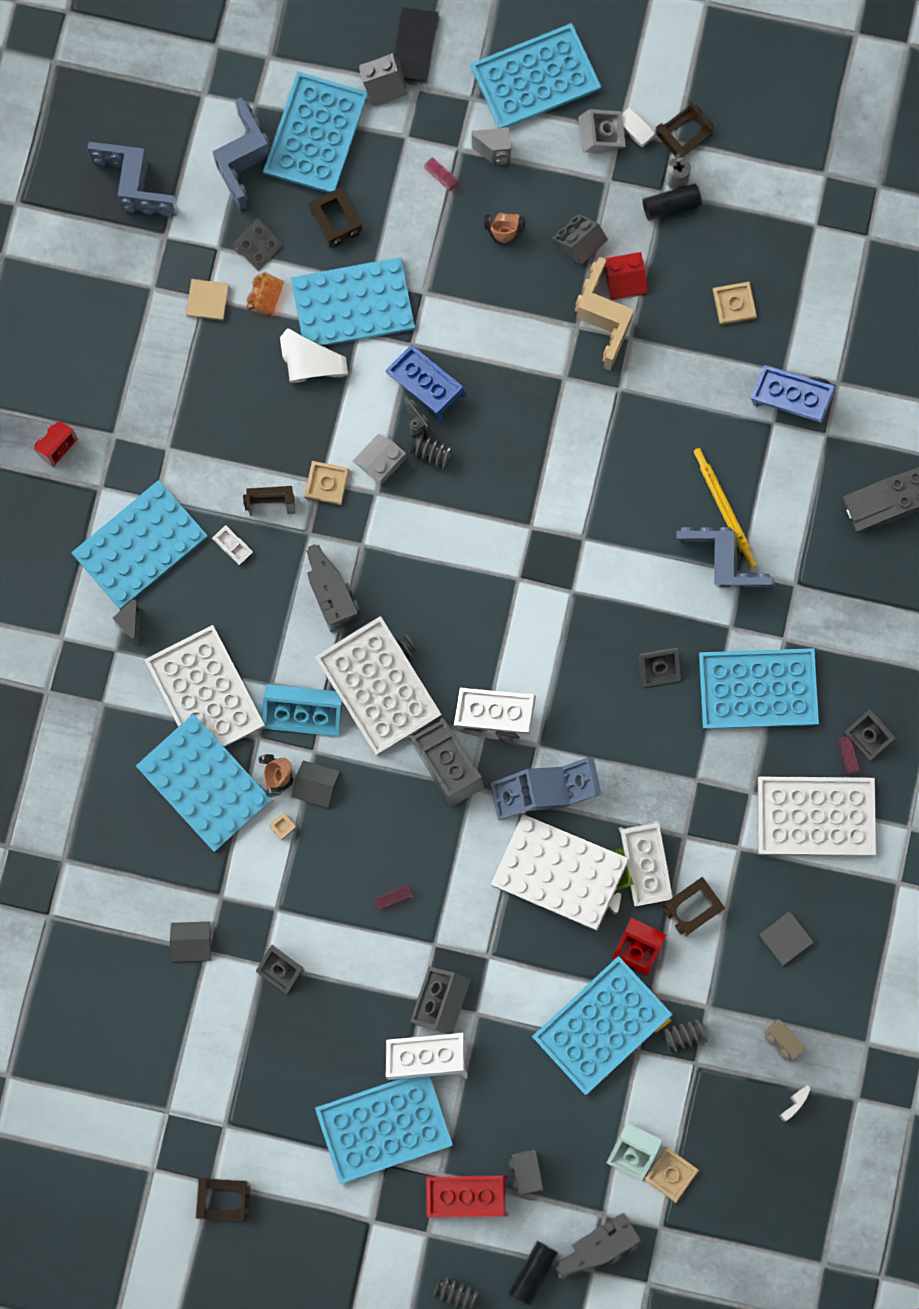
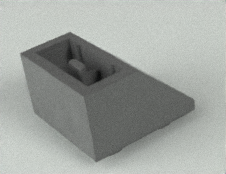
(580, 238)

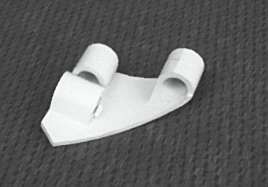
(310, 359)

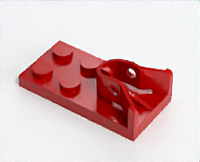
(466, 1196)

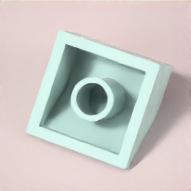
(634, 1151)

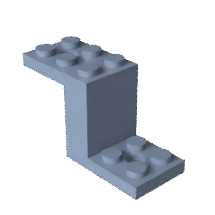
(241, 153)
(132, 179)
(725, 557)
(545, 788)

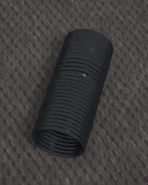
(677, 201)
(533, 1273)

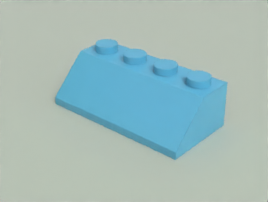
(302, 710)

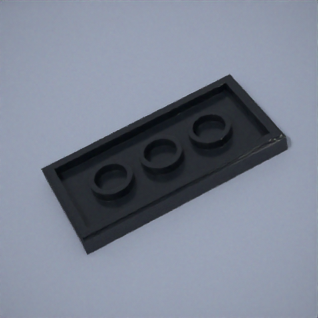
(416, 43)

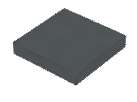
(785, 938)

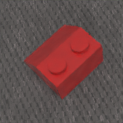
(625, 276)
(55, 443)
(639, 946)

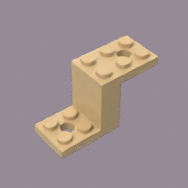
(603, 313)

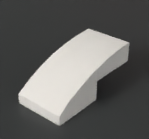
(637, 128)
(232, 545)
(798, 1100)

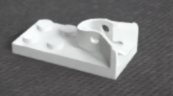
(494, 710)
(646, 863)
(426, 1056)

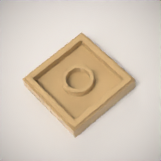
(207, 299)
(734, 303)
(326, 483)
(671, 1174)

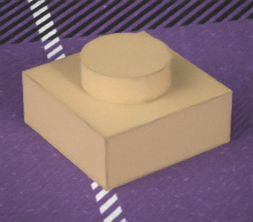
(282, 826)

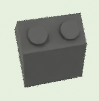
(383, 79)
(526, 1172)

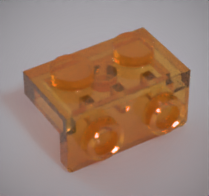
(264, 293)

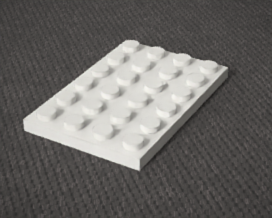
(202, 681)
(378, 685)
(816, 816)
(560, 872)

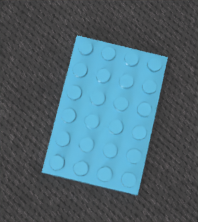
(535, 76)
(315, 133)
(353, 302)
(139, 545)
(758, 688)
(203, 782)
(602, 1025)
(383, 1127)

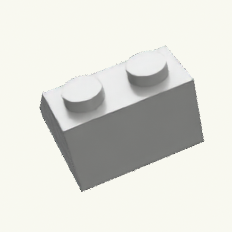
(601, 131)
(493, 145)
(380, 458)

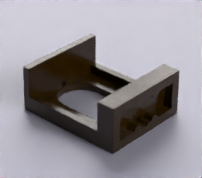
(692, 112)
(334, 237)
(269, 495)
(688, 927)
(233, 1215)

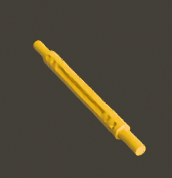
(724, 507)

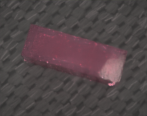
(441, 174)
(848, 755)
(393, 897)

